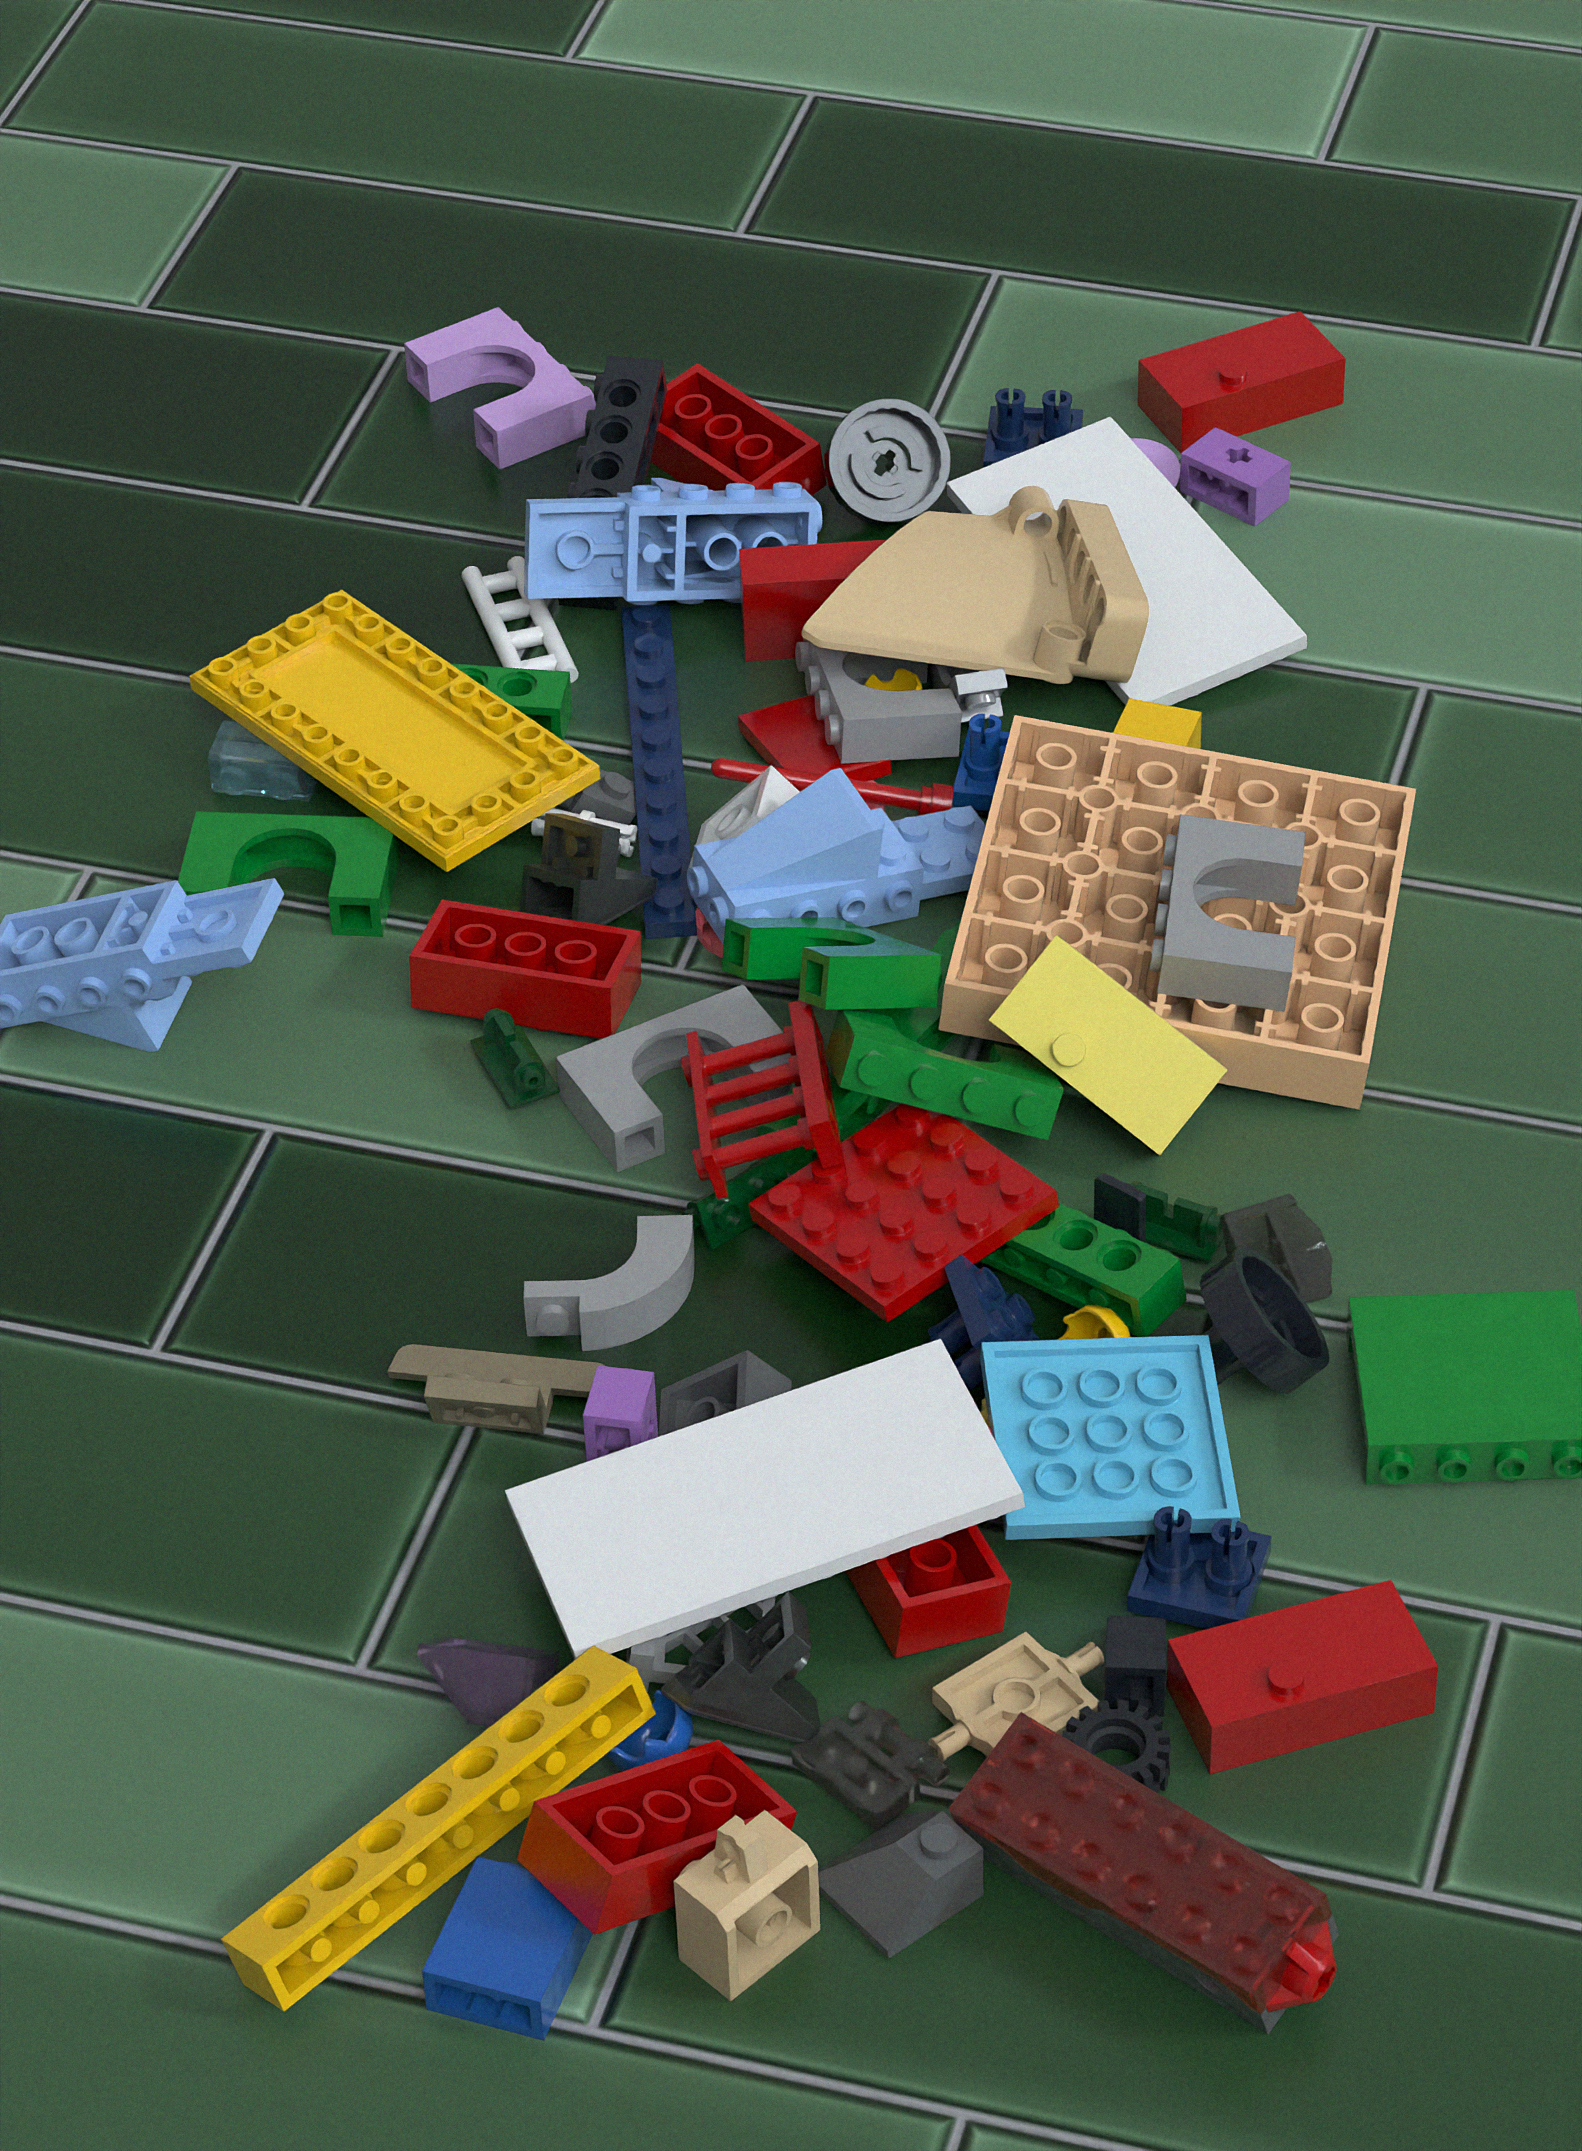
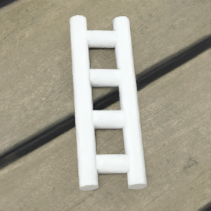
(495, 615)

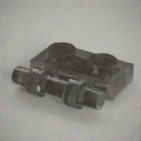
(859, 1774)

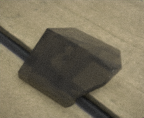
(1287, 1240)

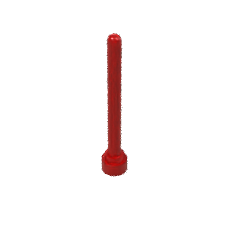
(925, 801)

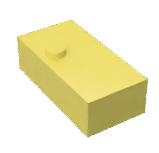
(1108, 1044)

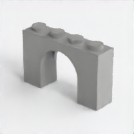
(873, 722)
(1208, 957)
(606, 1076)

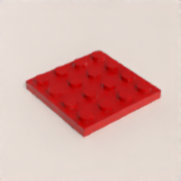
(903, 1207)

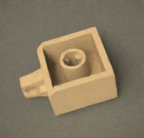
(746, 1903)

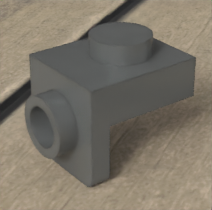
(608, 798)

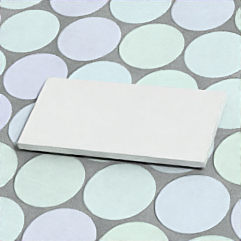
(1204, 605)
(762, 1500)

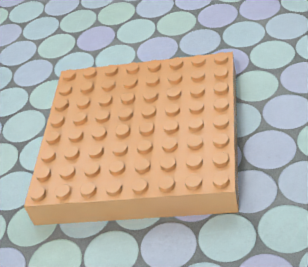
(1081, 857)

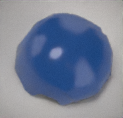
(658, 1738)

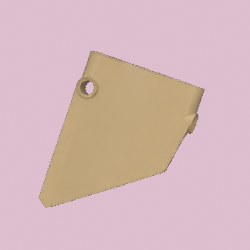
(997, 594)

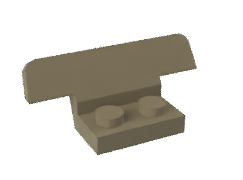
(491, 1386)

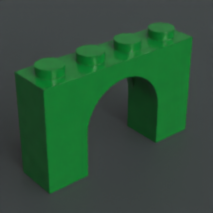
(353, 851)
(835, 962)
(1006, 1092)

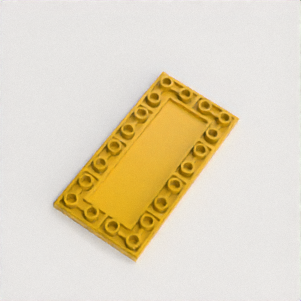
(395, 729)

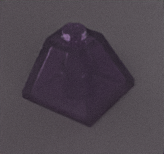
(486, 1676)

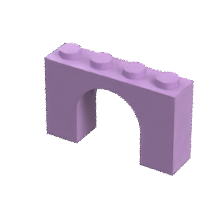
(497, 349)

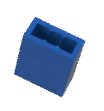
(504, 1952)

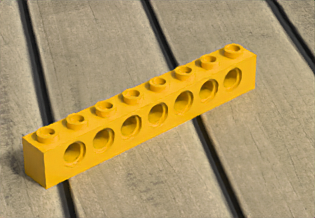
(437, 1828)

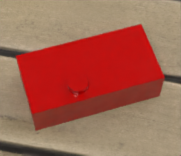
(1241, 380)
(724, 437)
(786, 587)
(528, 964)
(935, 1592)
(1301, 1676)
(625, 1838)

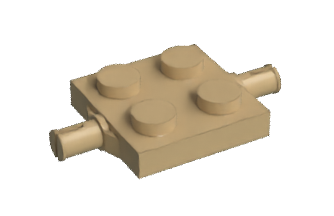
(1008, 1681)

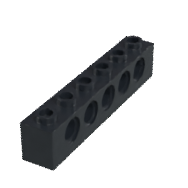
(619, 438)

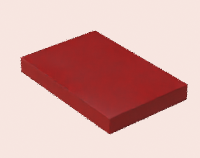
(795, 739)

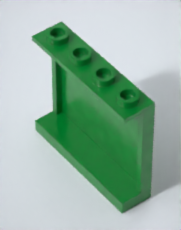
(1469, 1386)

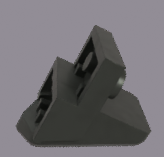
(581, 874)
(751, 1676)

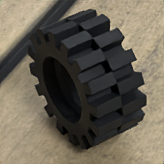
(1126, 1732)

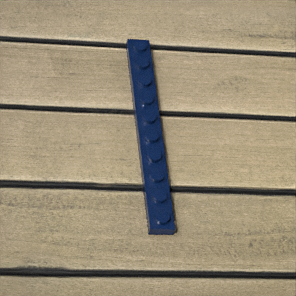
(658, 770)

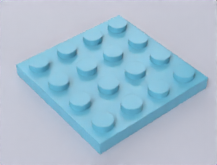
(1109, 1434)

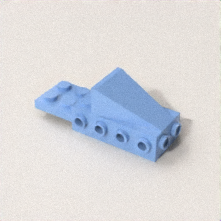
(660, 540)
(835, 860)
(126, 957)

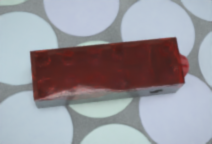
(1150, 1874)

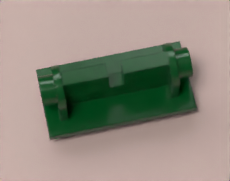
(512, 1060)
(731, 1215)
(1181, 1227)

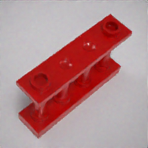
(810, 1098)

